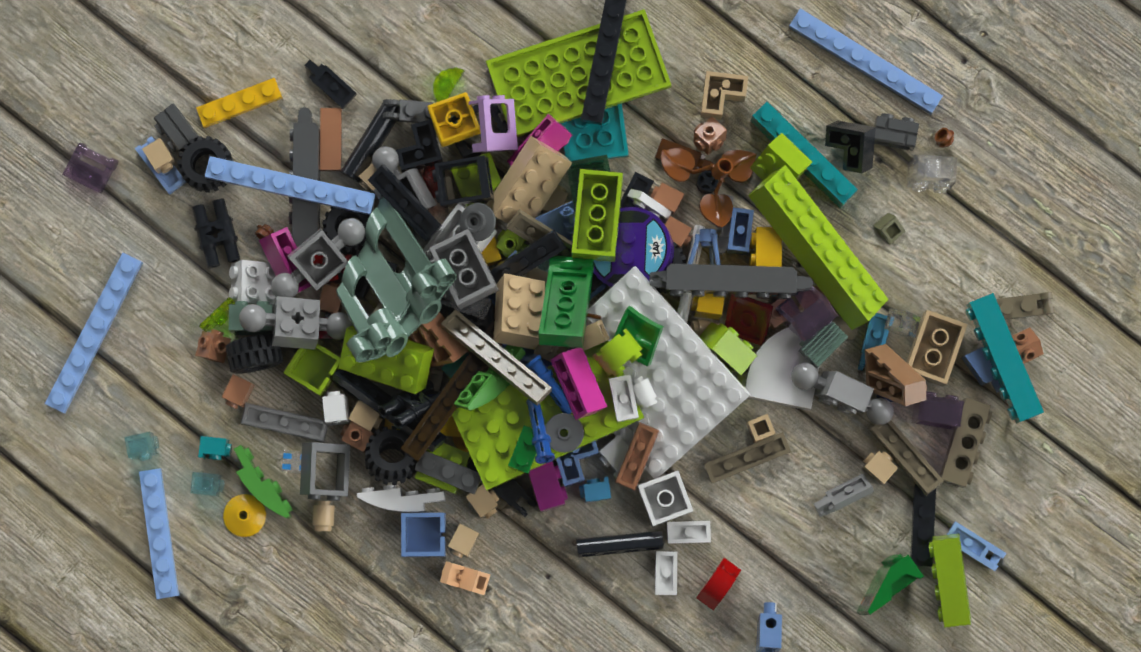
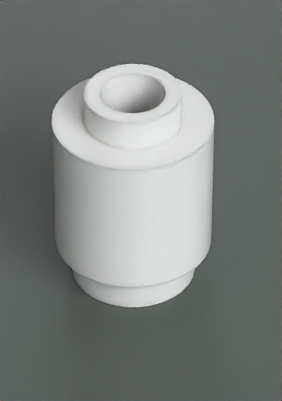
(643, 393)

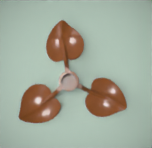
(734, 164)

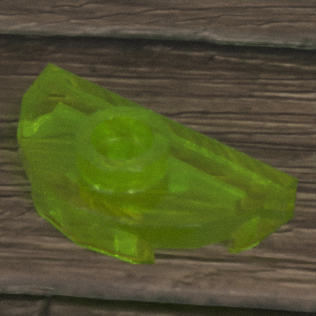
(446, 82)
(218, 316)

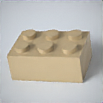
(518, 311)
(936, 347)

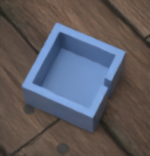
(423, 535)

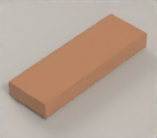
(330, 139)
(637, 456)

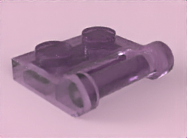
(87, 174)

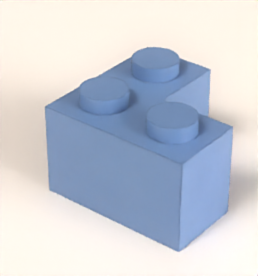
(570, 465)

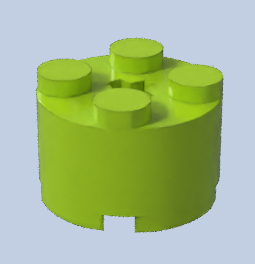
(618, 352)

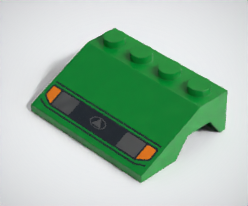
(891, 578)

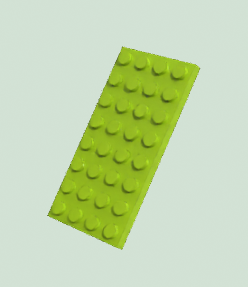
(557, 72)
(495, 427)

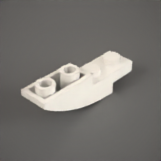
(392, 499)

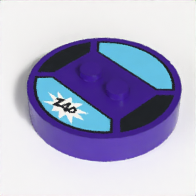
(640, 243)

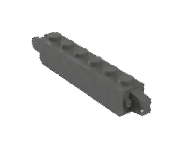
(306, 164)
(730, 280)

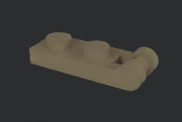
(1026, 306)

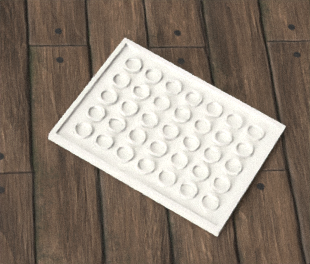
(687, 377)

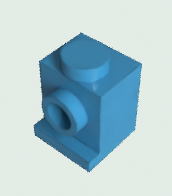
(595, 490)

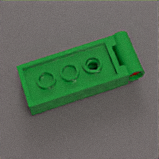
(566, 302)

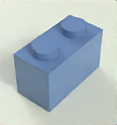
(740, 231)

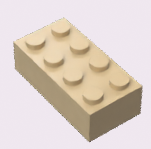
(529, 181)

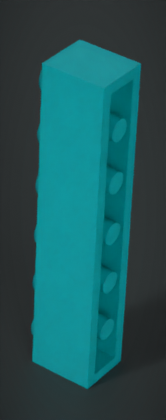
(820, 171)
(1004, 358)

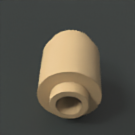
(323, 516)

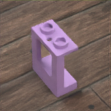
(495, 141)

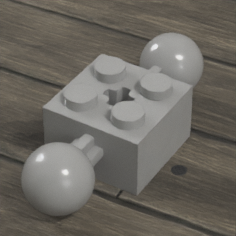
(410, 179)
(349, 233)
(286, 313)
(843, 392)

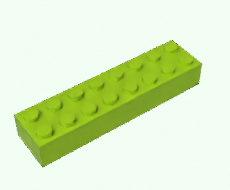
(818, 247)

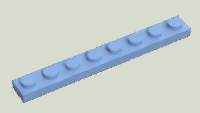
(865, 61)
(290, 185)
(93, 333)

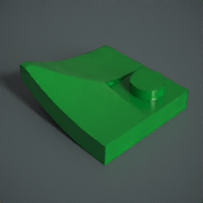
(644, 332)

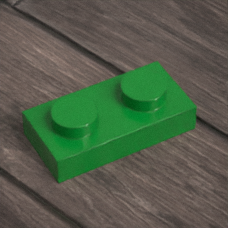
(524, 452)

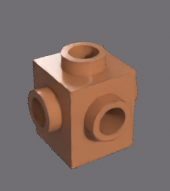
(709, 136)
(1028, 345)
(212, 346)

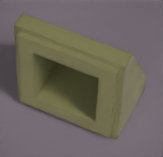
(889, 228)

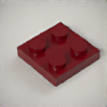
(749, 318)

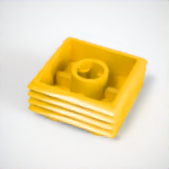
(448, 131)

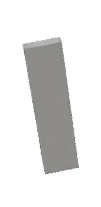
(284, 422)

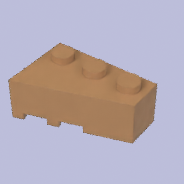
(893, 376)

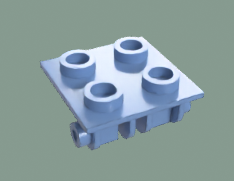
(560, 220)

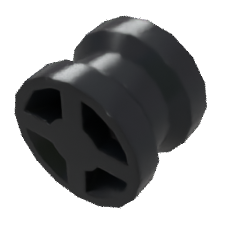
(707, 179)

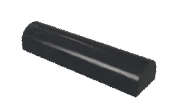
(369, 142)
(620, 544)

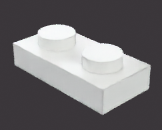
(643, 201)
(623, 398)
(688, 532)
(666, 573)

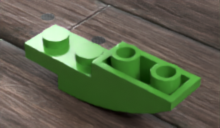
(486, 385)
(265, 491)

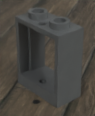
(308, 470)

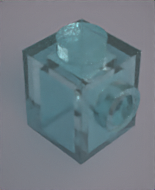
(142, 446)
(206, 484)

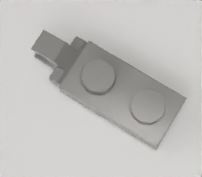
(844, 495)

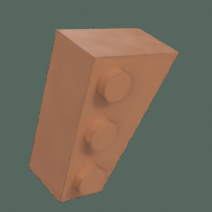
(445, 347)

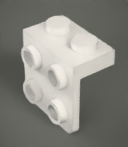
(251, 281)

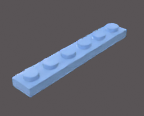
(158, 533)

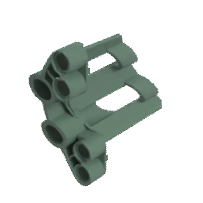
(405, 297)

